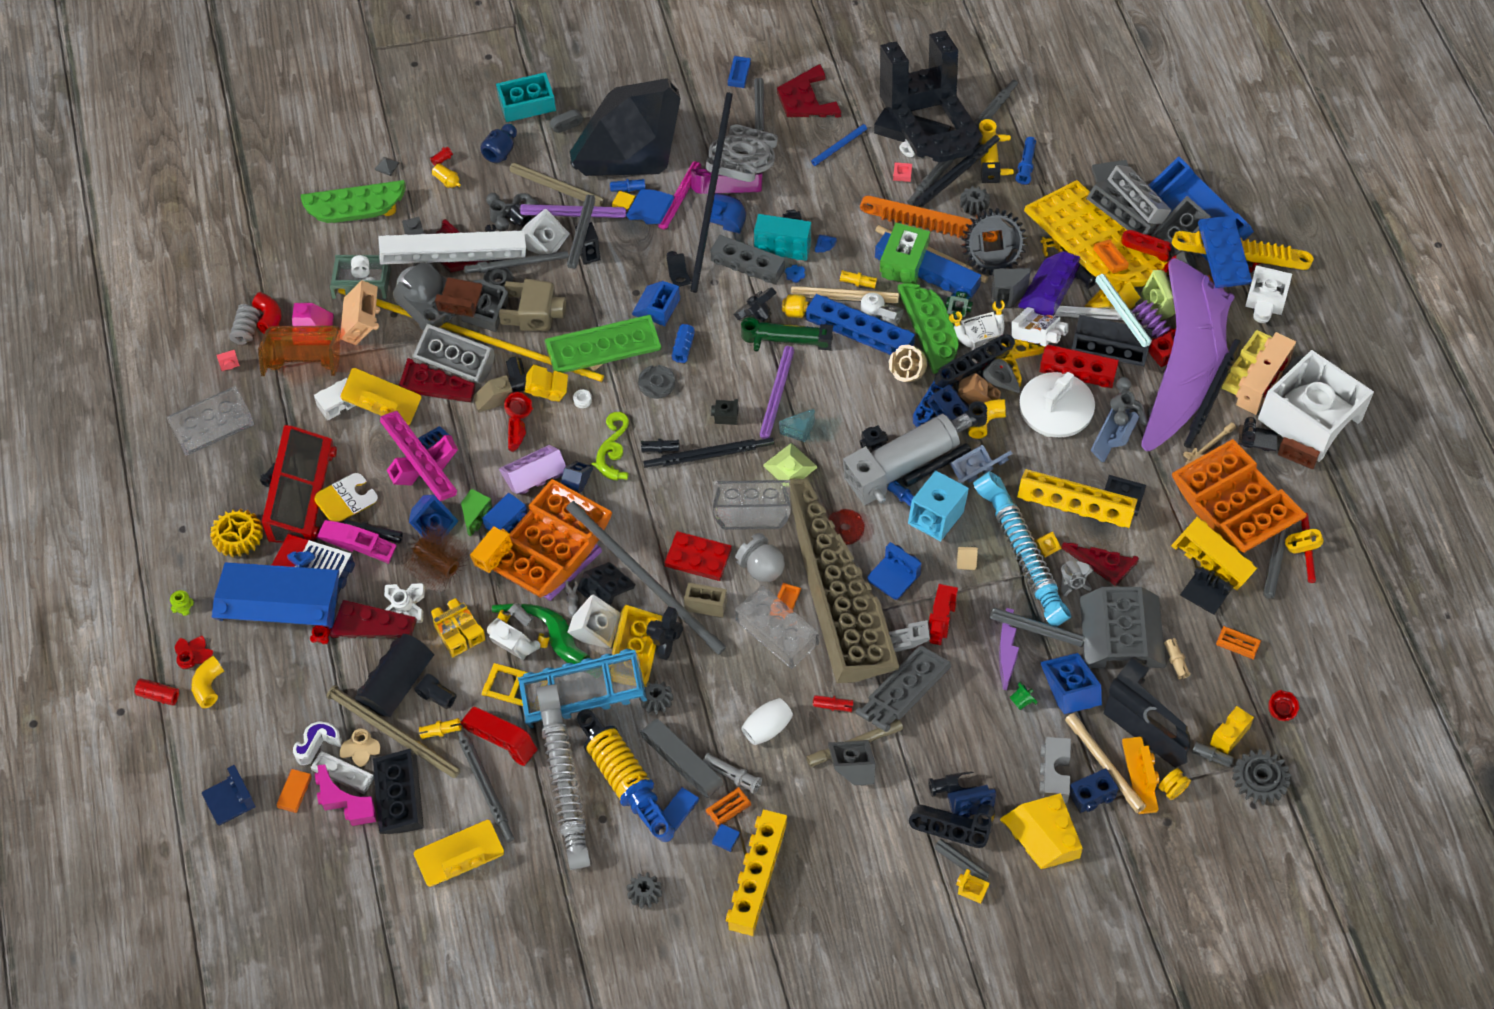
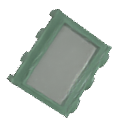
(343, 278)

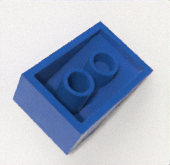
(1072, 683)

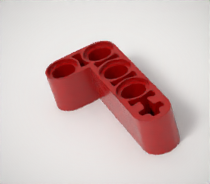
(501, 734)

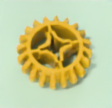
(228, 541)

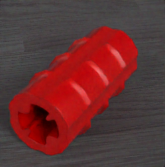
(156, 691)

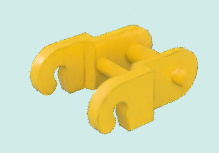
(1045, 246)

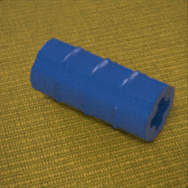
(683, 343)

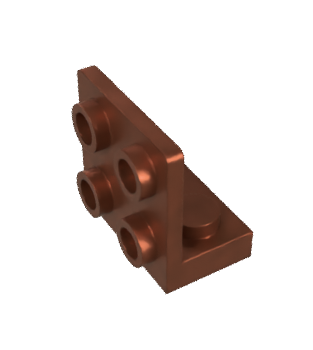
(459, 297)
(1298, 453)

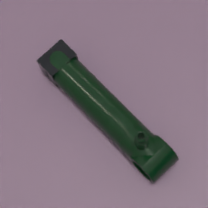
(756, 331)

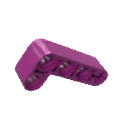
(701, 179)

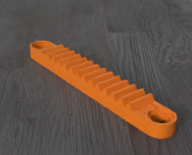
(920, 217)

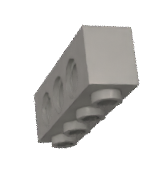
(1139, 194)

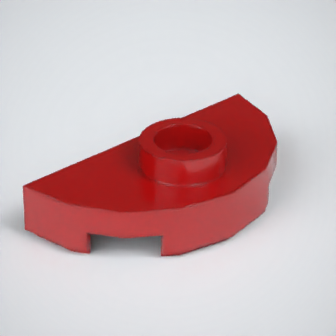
(516, 433)

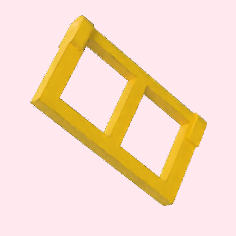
(488, 685)

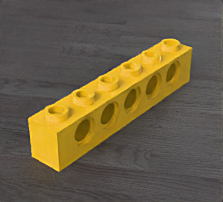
(1085, 494)
(746, 921)

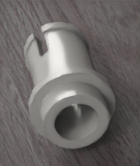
(520, 614)

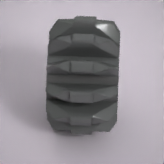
(974, 200)
(657, 690)
(647, 897)

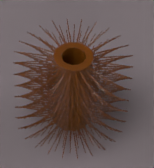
(436, 557)

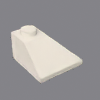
(544, 234)
(595, 623)

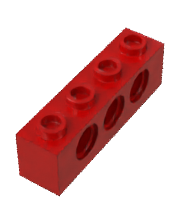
(1087, 364)

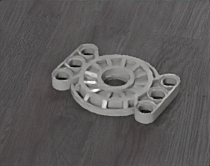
(752, 141)

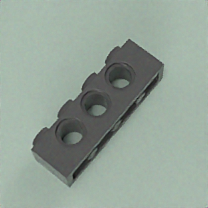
(1118, 208)
(747, 259)

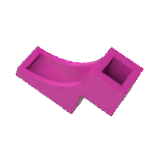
(404, 473)
(359, 809)

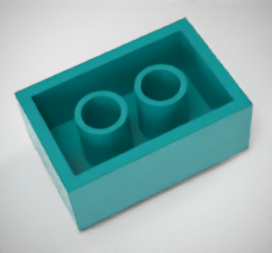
(525, 97)
(783, 236)

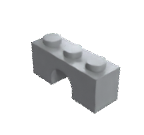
(1055, 753)

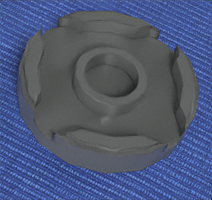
(656, 381)

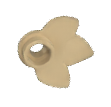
(360, 750)

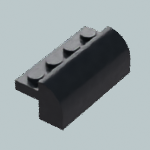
(1109, 340)
(394, 675)

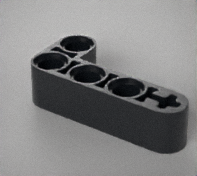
(951, 821)

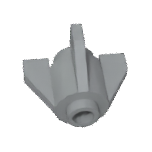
(1074, 576)

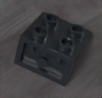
(604, 582)

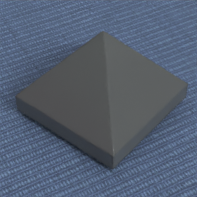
(387, 166)

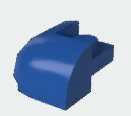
(728, 212)

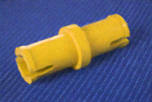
(858, 279)
(440, 728)

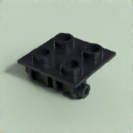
(1256, 437)
(1206, 590)

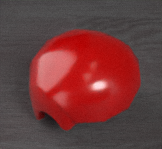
(518, 405)
(1283, 705)

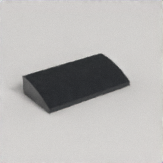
(887, 127)
(398, 792)

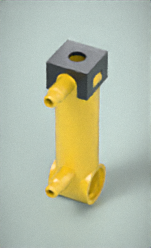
(989, 162)

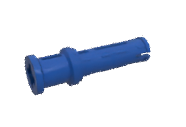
(1025, 166)

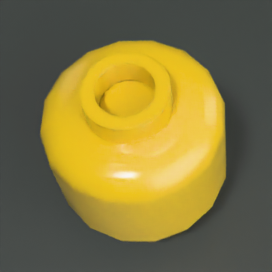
(795, 305)

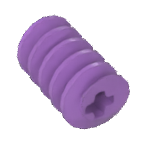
(1150, 319)

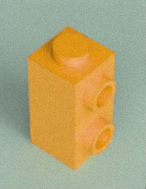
(491, 549)

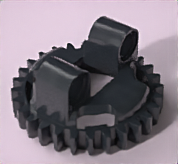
(1010, 239)

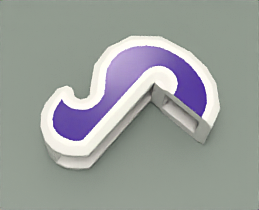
(313, 738)

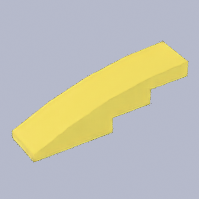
(1246, 358)

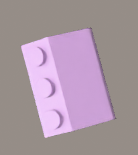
(533, 469)

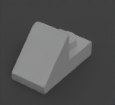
(890, 314)

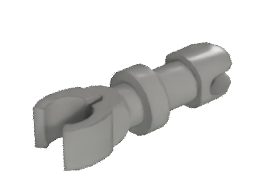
(572, 598)

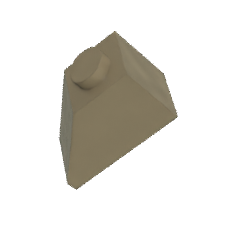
(493, 394)

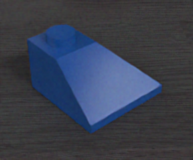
(431, 510)

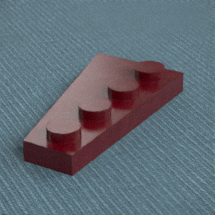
(434, 383)
(370, 622)

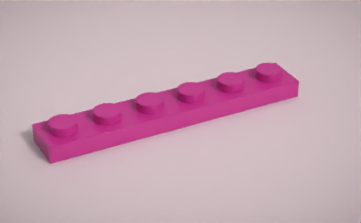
(418, 456)

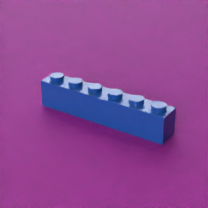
(940, 271)

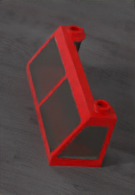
(294, 483)

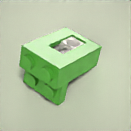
(901, 265)

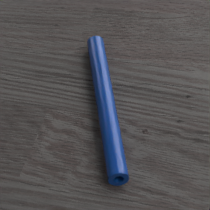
(839, 144)

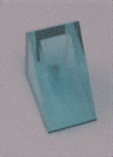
(798, 426)

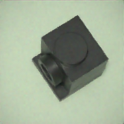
(725, 412)

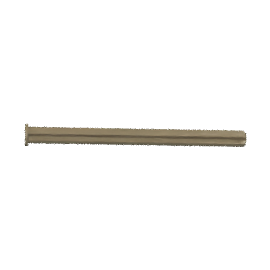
(393, 731)

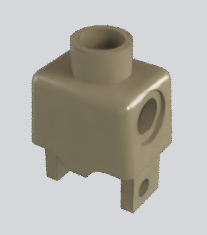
(536, 306)

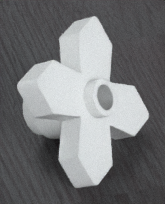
(405, 600)

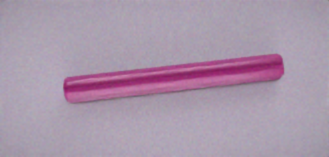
(679, 196)

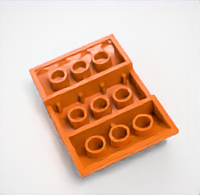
(1236, 497)
(550, 540)

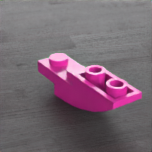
(357, 539)

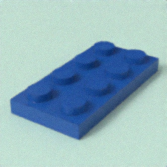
(1224, 251)

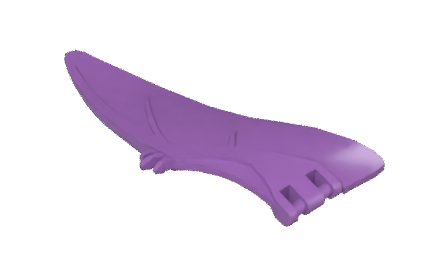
(1195, 352)

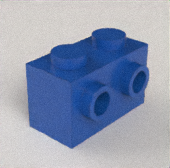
(505, 514)

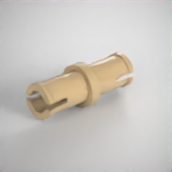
(1177, 658)

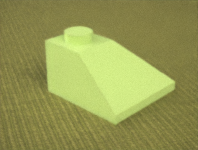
(790, 464)

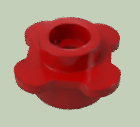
(317, 629)

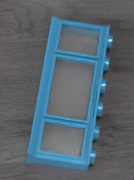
(586, 684)

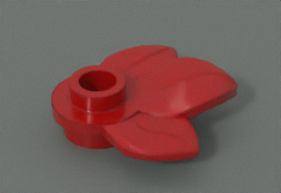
(192, 650)

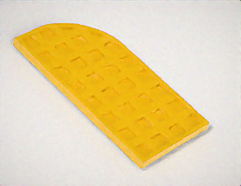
(1080, 225)

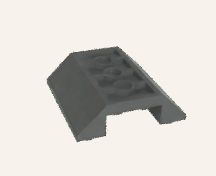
(1122, 626)

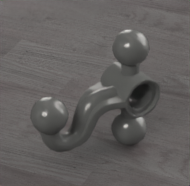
(500, 210)
(1126, 400)

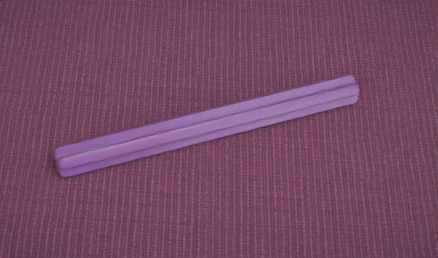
(573, 211)
(777, 392)

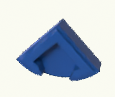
(825, 243)
(301, 559)

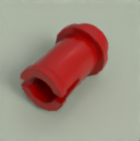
(441, 156)

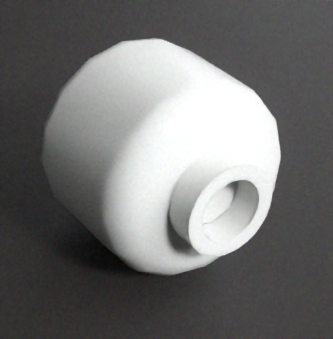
(870, 304)

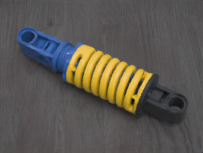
(624, 773)

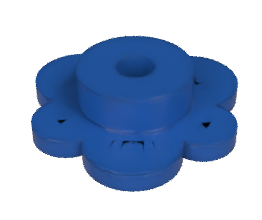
(795, 273)

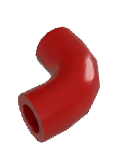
(270, 310)

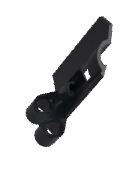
(1129, 709)

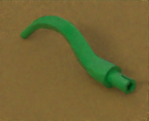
(559, 638)

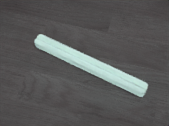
(1123, 310)

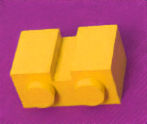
(546, 384)
(1231, 732)

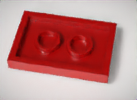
(698, 556)

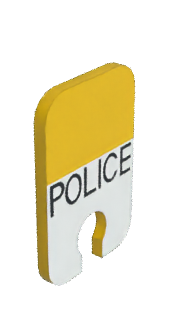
(341, 501)

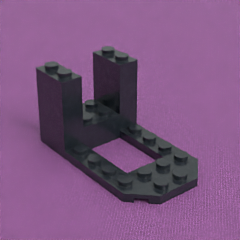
(924, 89)

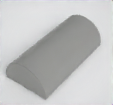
(454, 354)

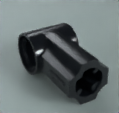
(516, 374)
(432, 689)

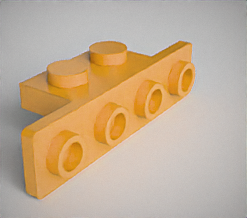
(1141, 772)

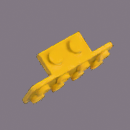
(379, 395)
(458, 853)

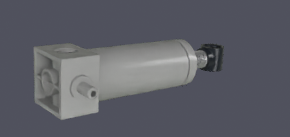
(872, 472)

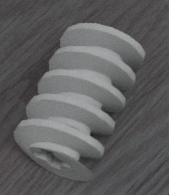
(244, 324)

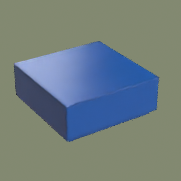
(726, 837)

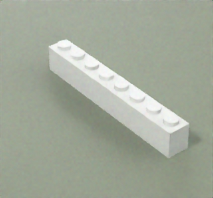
(451, 247)

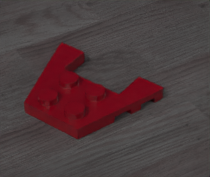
(799, 99)

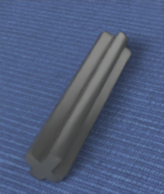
(961, 860)

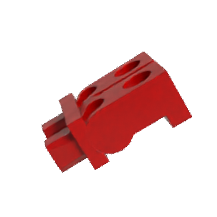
(939, 620)

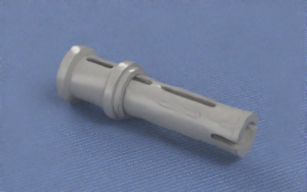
(740, 777)

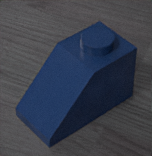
(576, 476)

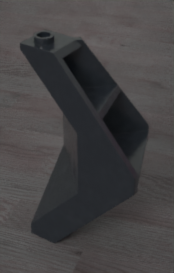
(629, 131)

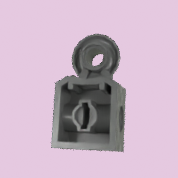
(491, 300)

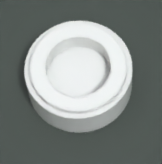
(582, 398)

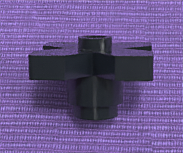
(757, 306)
(665, 632)

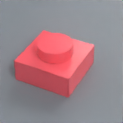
(902, 172)
(228, 360)

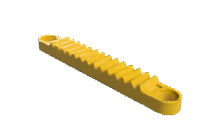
(1253, 251)

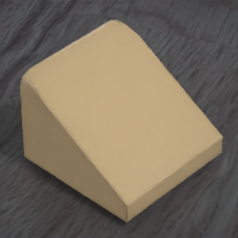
(967, 558)

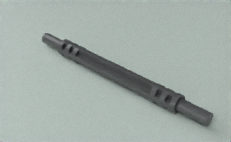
(484, 783)

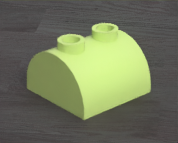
(1159, 291)

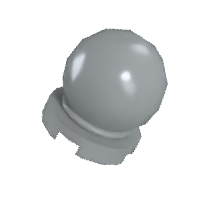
(762, 560)

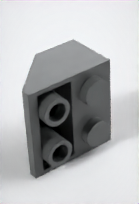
(1009, 286)

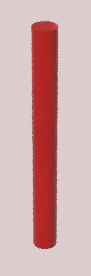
(1308, 554)

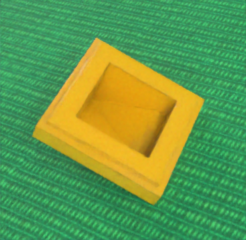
(1047, 544)

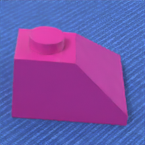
(311, 315)

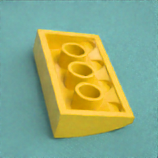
(632, 635)

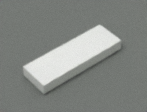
(344, 772)

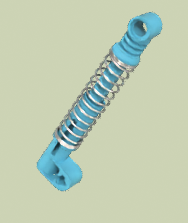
(1007, 513)

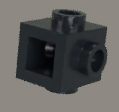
(873, 438)

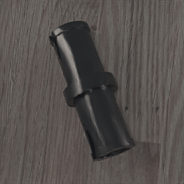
(660, 446)

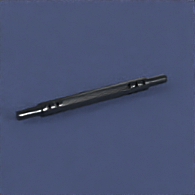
(955, 172)
(1212, 393)
(708, 452)

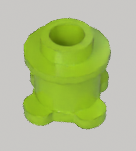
(181, 602)

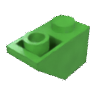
(474, 508)

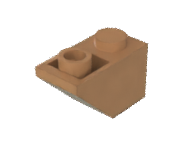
(977, 389)

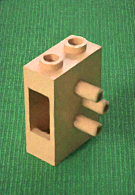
(359, 313)

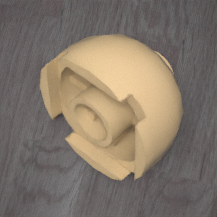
(908, 363)

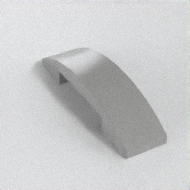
(910, 637)

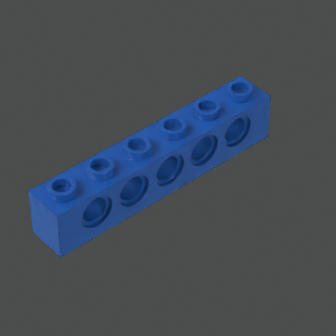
(858, 325)

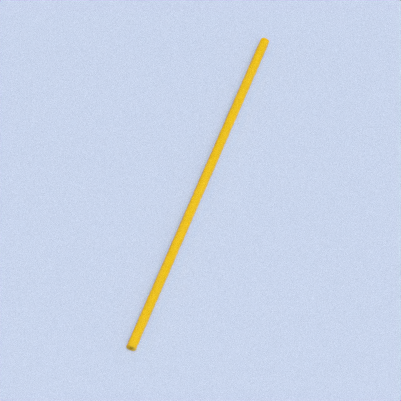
(489, 340)

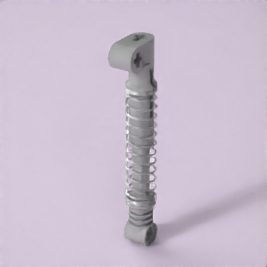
(562, 773)

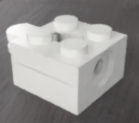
(1268, 293)

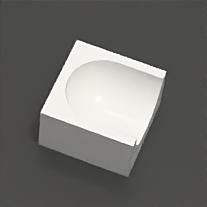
(1314, 403)

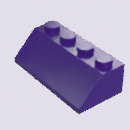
(1051, 283)

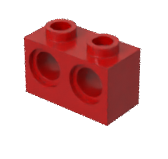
(1165, 343)

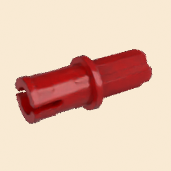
(832, 703)

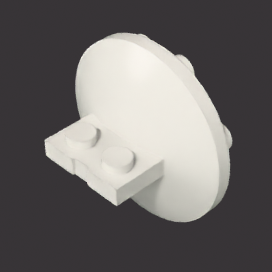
(1057, 404)

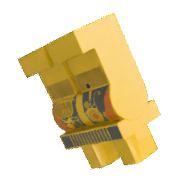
(457, 627)

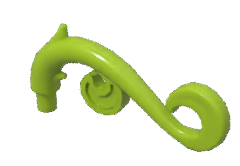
(616, 448)

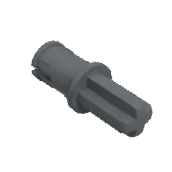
(1212, 754)

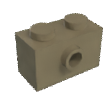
(705, 600)

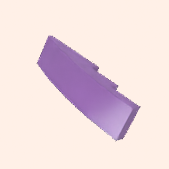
(1007, 652)

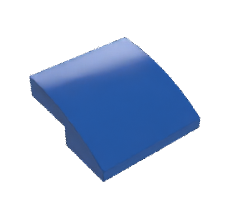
(650, 206)

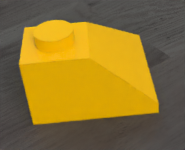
(1124, 289)

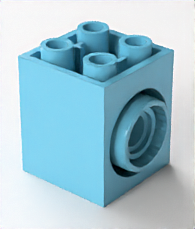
(938, 505)

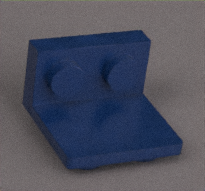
(228, 798)
(967, 801)

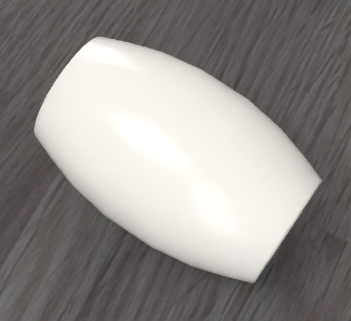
(767, 721)

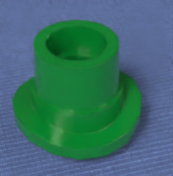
(1023, 697)

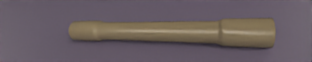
(823, 755)

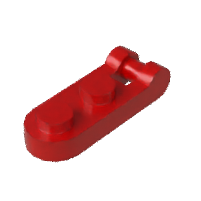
(1146, 244)

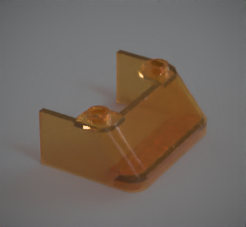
(300, 344)

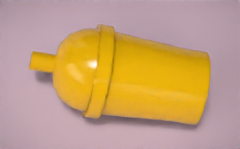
(446, 176)

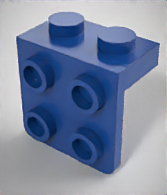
(895, 572)

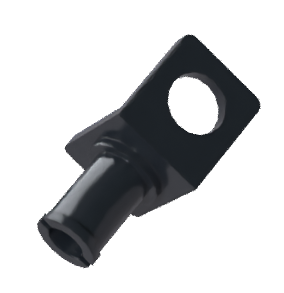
(677, 268)

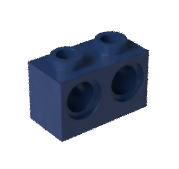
(948, 408)
(1090, 787)

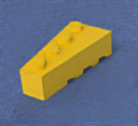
(1214, 553)

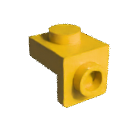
(972, 887)

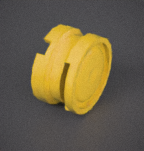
(1174, 784)

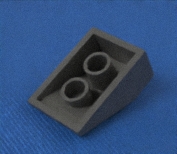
(1182, 218)

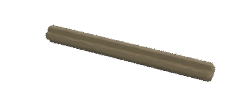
(553, 183)

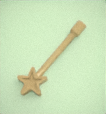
(1195, 455)

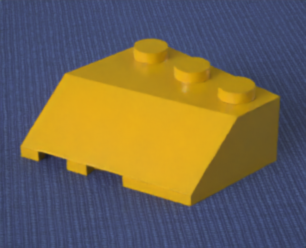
(1045, 831)

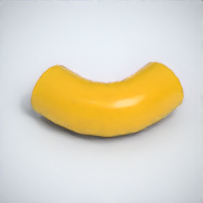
(995, 409)
(203, 680)

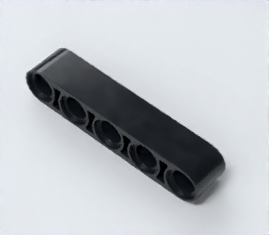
(980, 355)

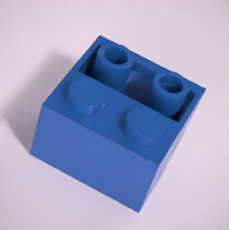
(658, 301)

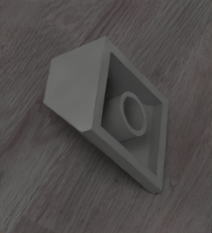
(853, 761)

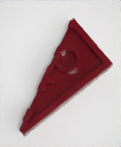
(1107, 564)

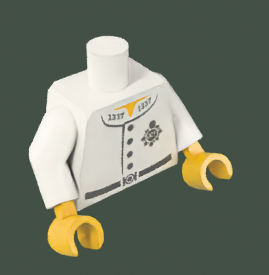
(979, 329)
(512, 639)

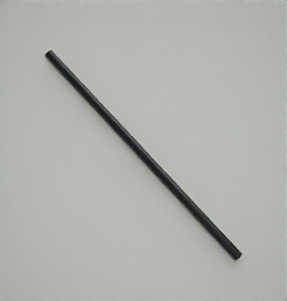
(711, 193)

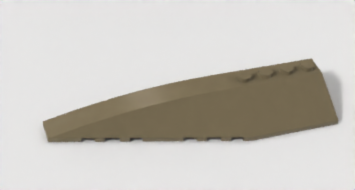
(843, 601)

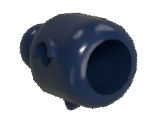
(498, 143)

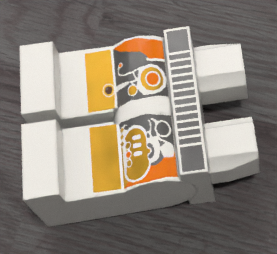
(1038, 328)

